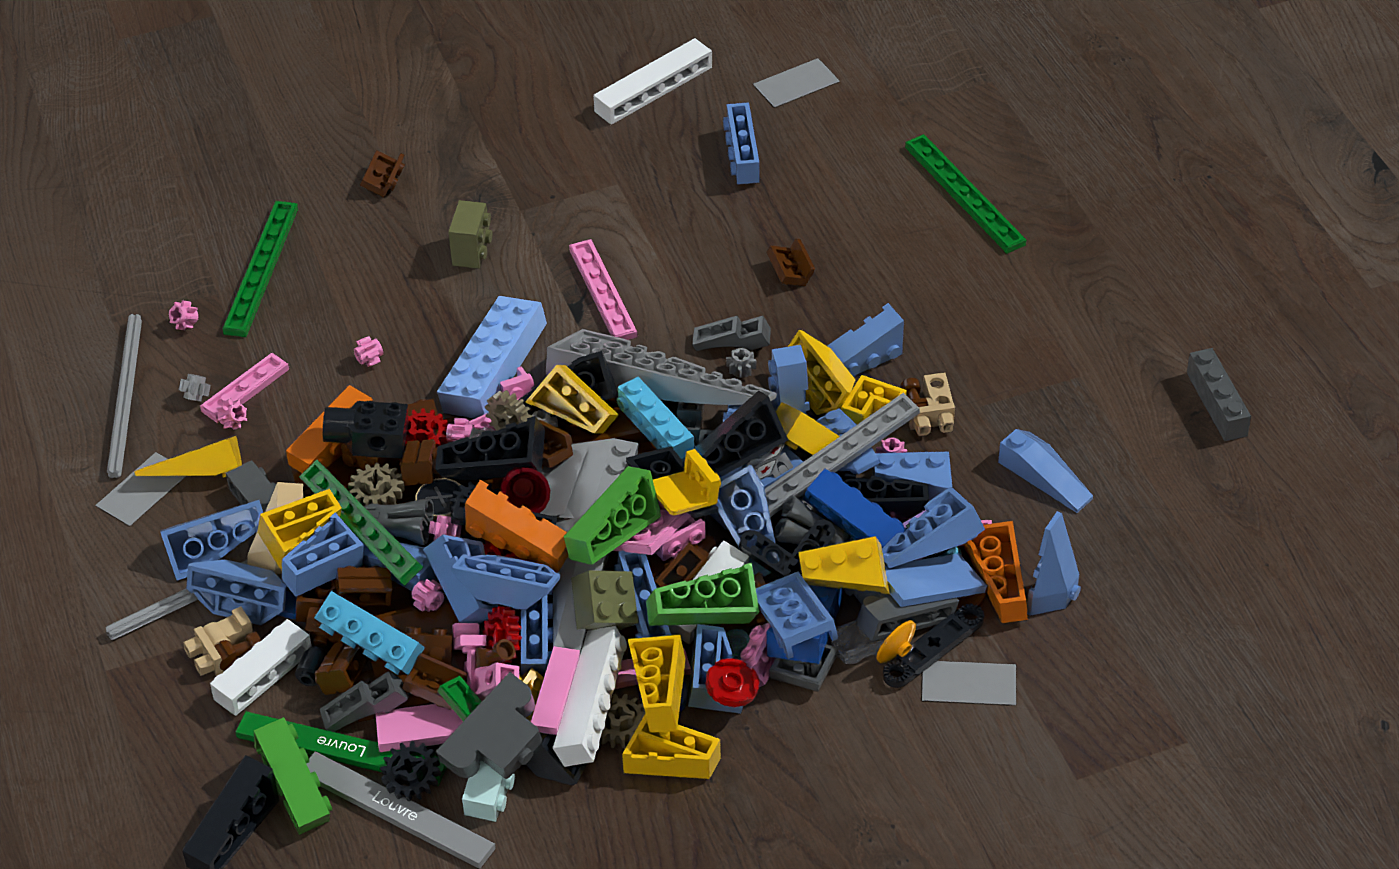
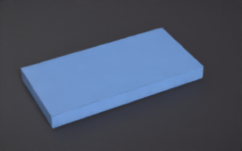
(933, 580)

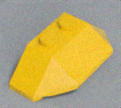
(827, 376)

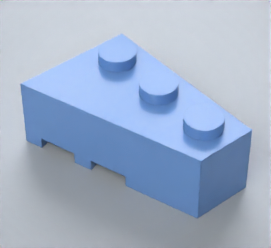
(872, 343)
(789, 377)

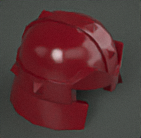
(526, 488)

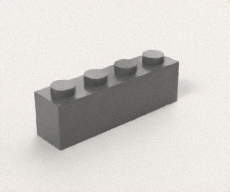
(1218, 394)
(250, 484)

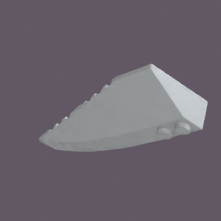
(667, 378)
(599, 469)

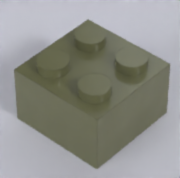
(470, 234)
(604, 599)

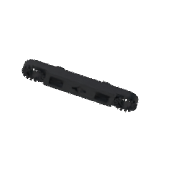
(921, 656)

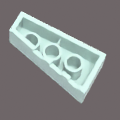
(486, 793)

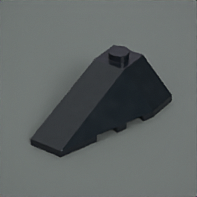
(594, 373)
(665, 463)
(548, 765)

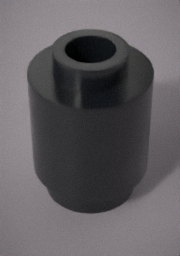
(309, 663)

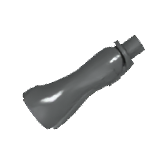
(406, 519)
(791, 533)

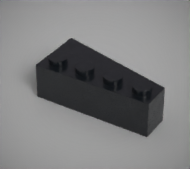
(743, 436)
(493, 452)
(233, 816)

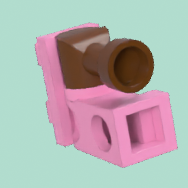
(485, 671)

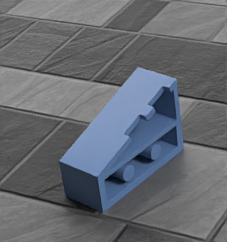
(916, 467)
(442, 556)
(318, 558)
(708, 647)

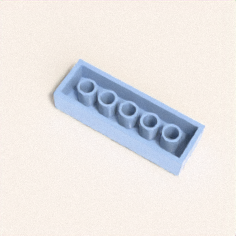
(491, 356)

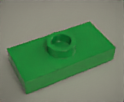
(459, 697)

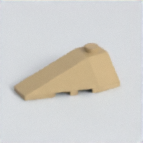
(259, 554)

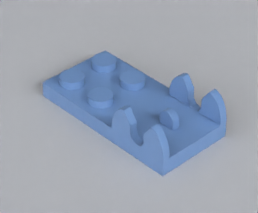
(794, 612)

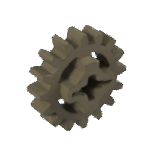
(506, 410)
(377, 485)
(622, 720)

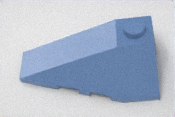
(1043, 468)
(943, 525)
(210, 536)
(1056, 571)

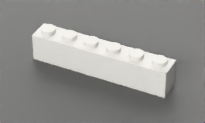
(652, 81)
(590, 696)

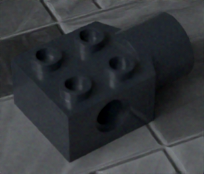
(368, 428)

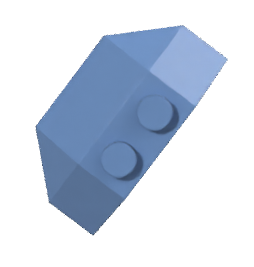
(840, 423)
(505, 579)
(231, 584)

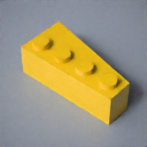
(660, 674)

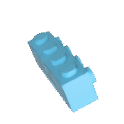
(653, 417)
(369, 633)

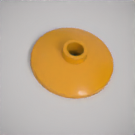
(897, 642)

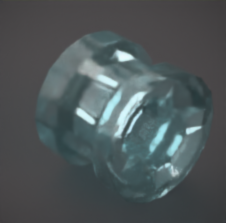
(738, 641)

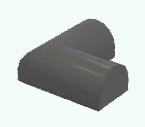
(803, 673)

